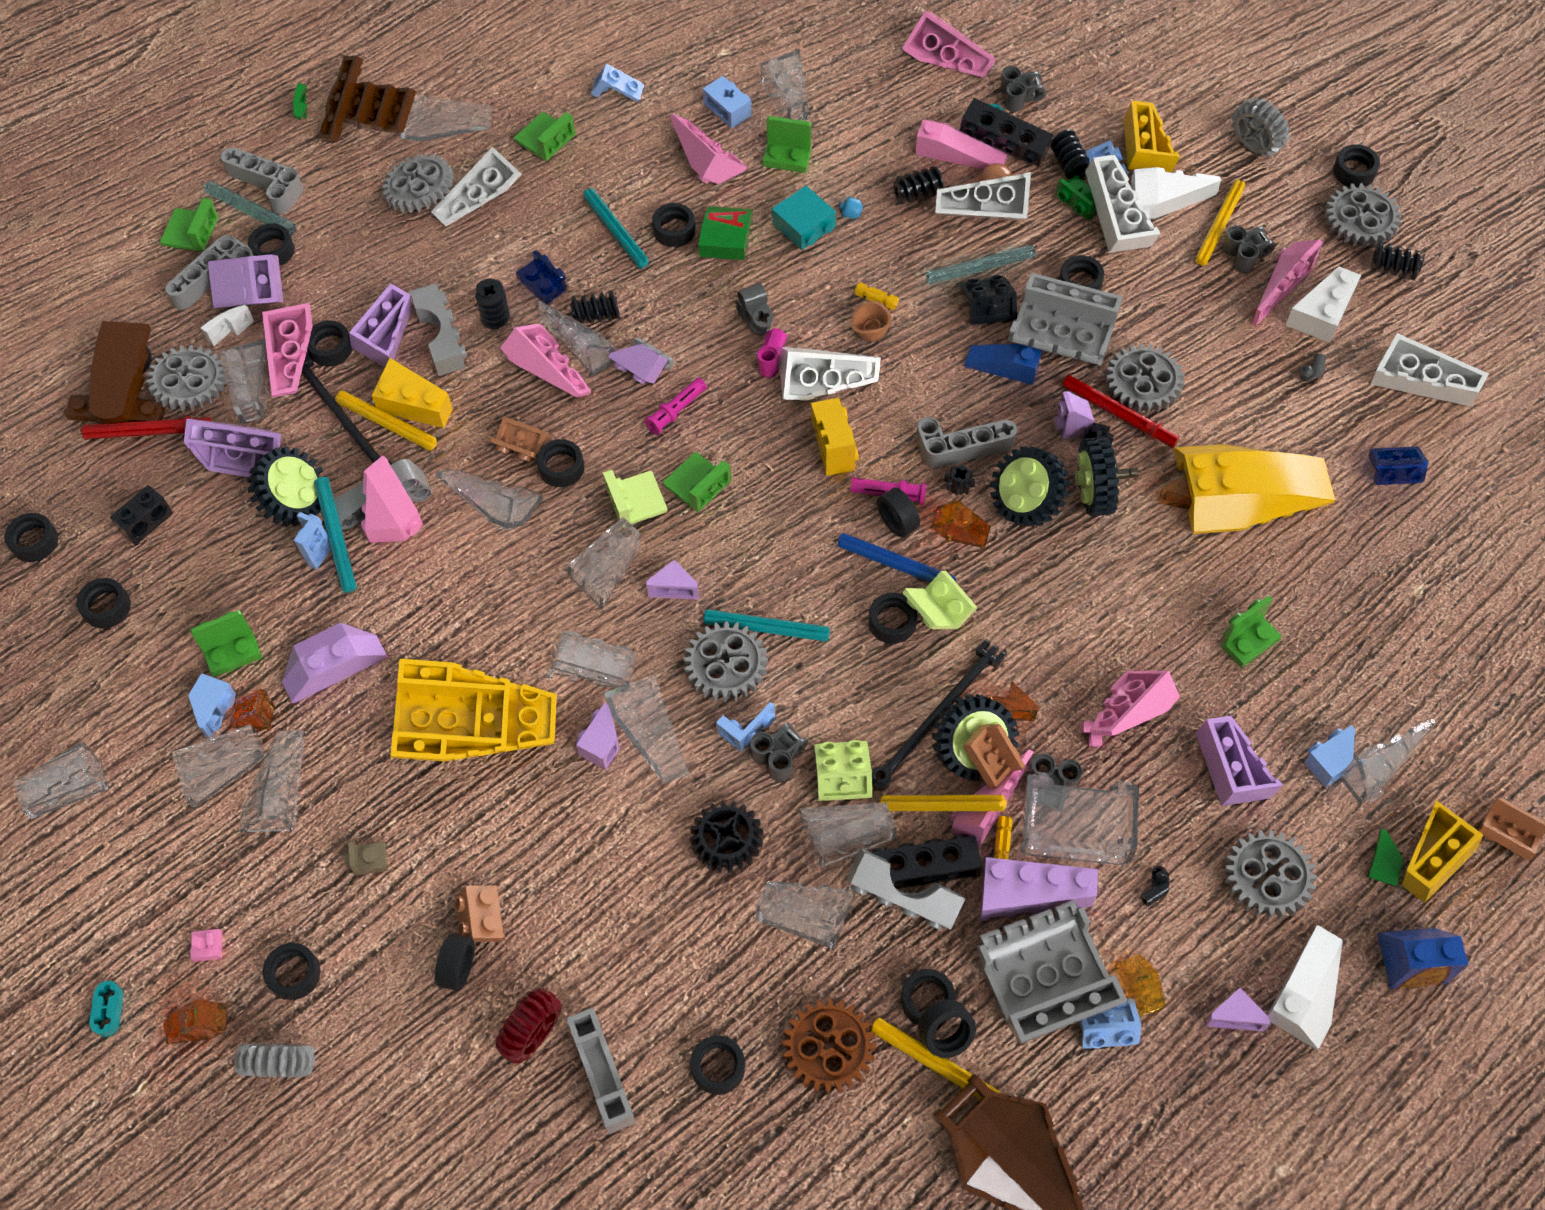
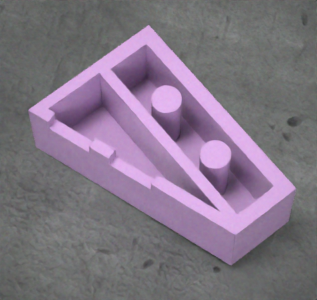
(382, 326)
(1233, 764)

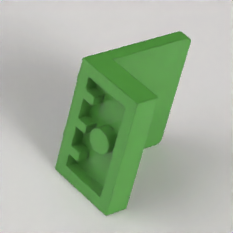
(546, 135)
(787, 144)
(191, 228)
(698, 481)
(1250, 633)
(227, 643)

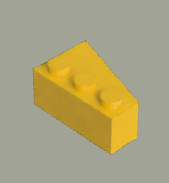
(1145, 139)
(411, 396)
(834, 436)
(1440, 852)

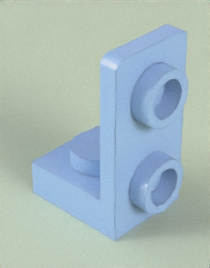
(618, 81)
(740, 738)

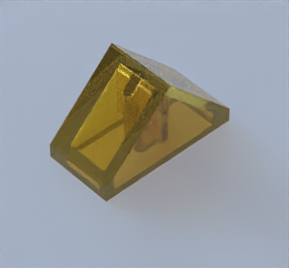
(1141, 983)

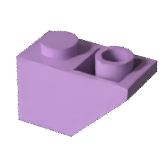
(641, 361)
(1073, 416)
(599, 741)

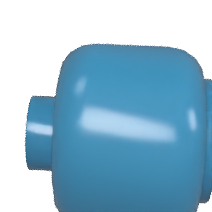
(851, 207)

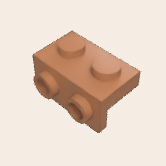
(519, 438)
(993, 754)
(1513, 828)
(479, 913)

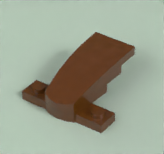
(364, 104)
(117, 378)

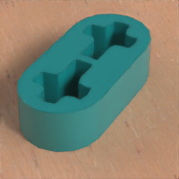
(101, 1008)

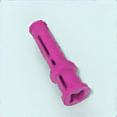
(666, 410)
(875, 487)

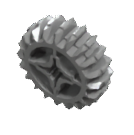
(1260, 127)
(274, 1060)

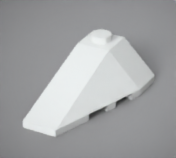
(1168, 192)
(819, 372)

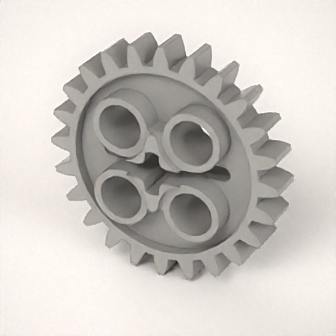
(417, 183)
(1362, 215)
(1145, 372)
(186, 378)
(731, 681)
(1289, 893)

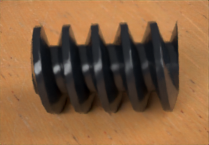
(1070, 154)
(918, 183)
(1397, 260)
(492, 303)
(595, 307)

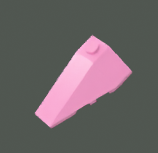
(944, 46)
(951, 145)
(705, 154)
(1291, 269)
(388, 508)
(1135, 699)

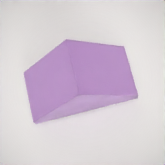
(672, 583)
(1239, 1013)

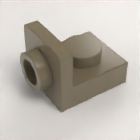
(366, 858)

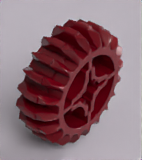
(528, 1025)

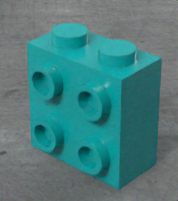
(804, 217)

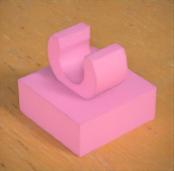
(1093, 740)
(206, 945)

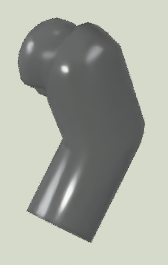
(1314, 371)

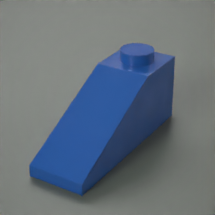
(1005, 360)

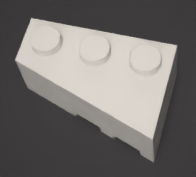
(1324, 306)

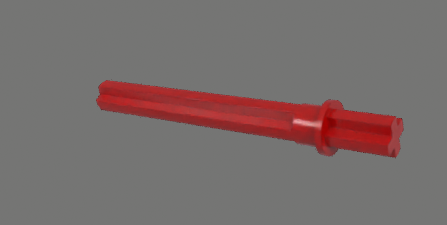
(1126, 414)
(136, 428)

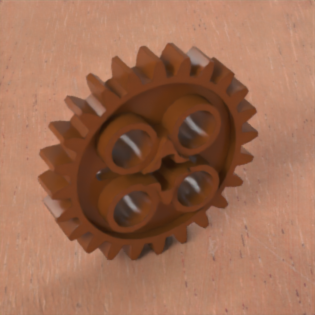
(814, 1067)

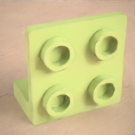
(635, 497)
(941, 603)
(843, 770)

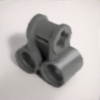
(1020, 87)
(1246, 246)
(753, 306)
(782, 749)
(1056, 772)

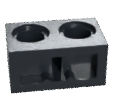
(141, 515)

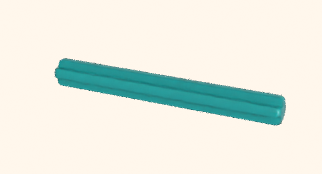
(616, 228)
(335, 535)
(768, 625)

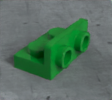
(1077, 196)

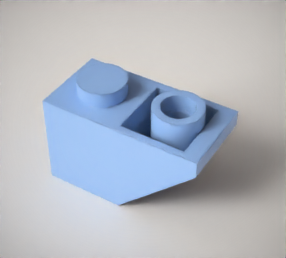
(210, 702)
(1332, 758)

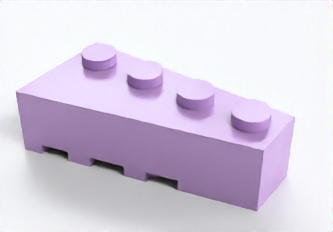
(1033, 887)

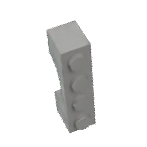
(444, 349)
(935, 903)
(601, 1071)

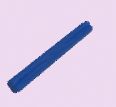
(888, 558)

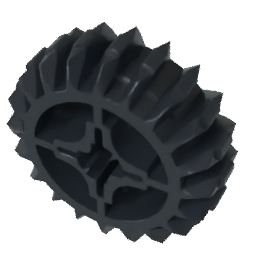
(709, 824)

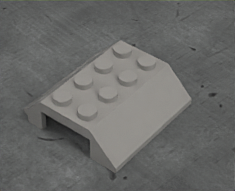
(1066, 319)
(1047, 972)

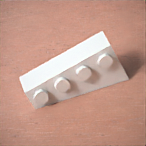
(991, 199)
(1118, 208)
(1428, 373)

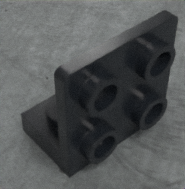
(990, 300)

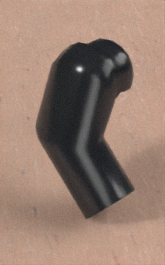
(1159, 886)

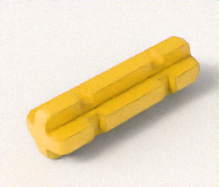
(875, 294)
(1003, 837)

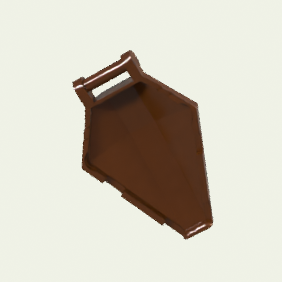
(1008, 1151)

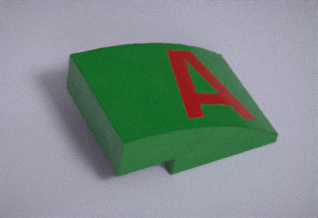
(725, 233)

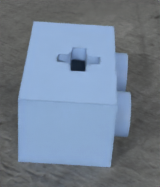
(727, 101)

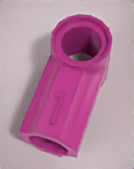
(770, 353)

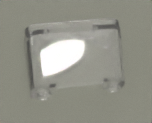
(1080, 821)

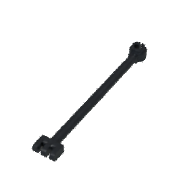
(338, 411)
(986, 658)

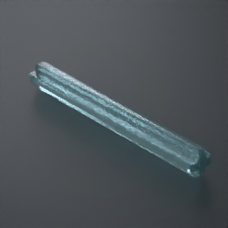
(247, 206)
(980, 264)

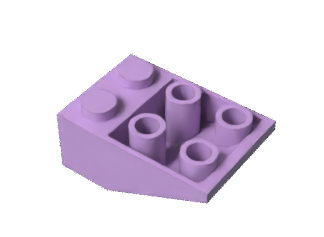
(245, 281)

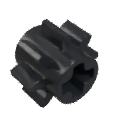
(1098, 431)
(959, 480)

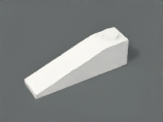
(481, 184)
(1308, 994)

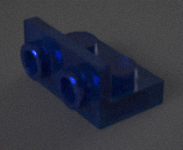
(542, 278)
(1398, 465)

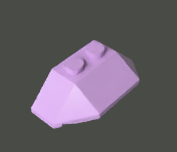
(228, 446)
(329, 659)

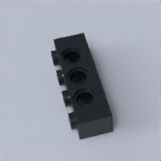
(1002, 122)
(939, 870)

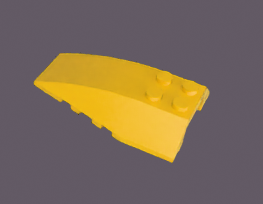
(1249, 486)
(466, 714)

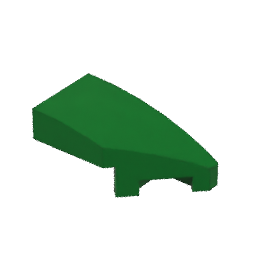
(299, 106)
(1386, 860)

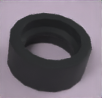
(1356, 153)
(673, 211)
(269, 232)
(1084, 264)
(331, 357)
(554, 448)
(898, 512)
(23, 524)
(92, 591)
(887, 635)
(279, 955)
(454, 962)
(918, 977)
(956, 1042)
(711, 1043)

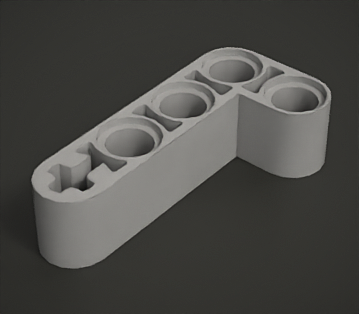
(279, 180)
(195, 279)
(998, 438)
(411, 477)

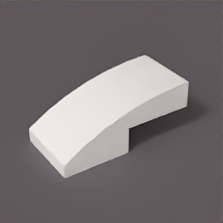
(233, 321)

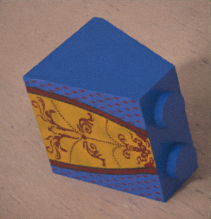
(1421, 957)

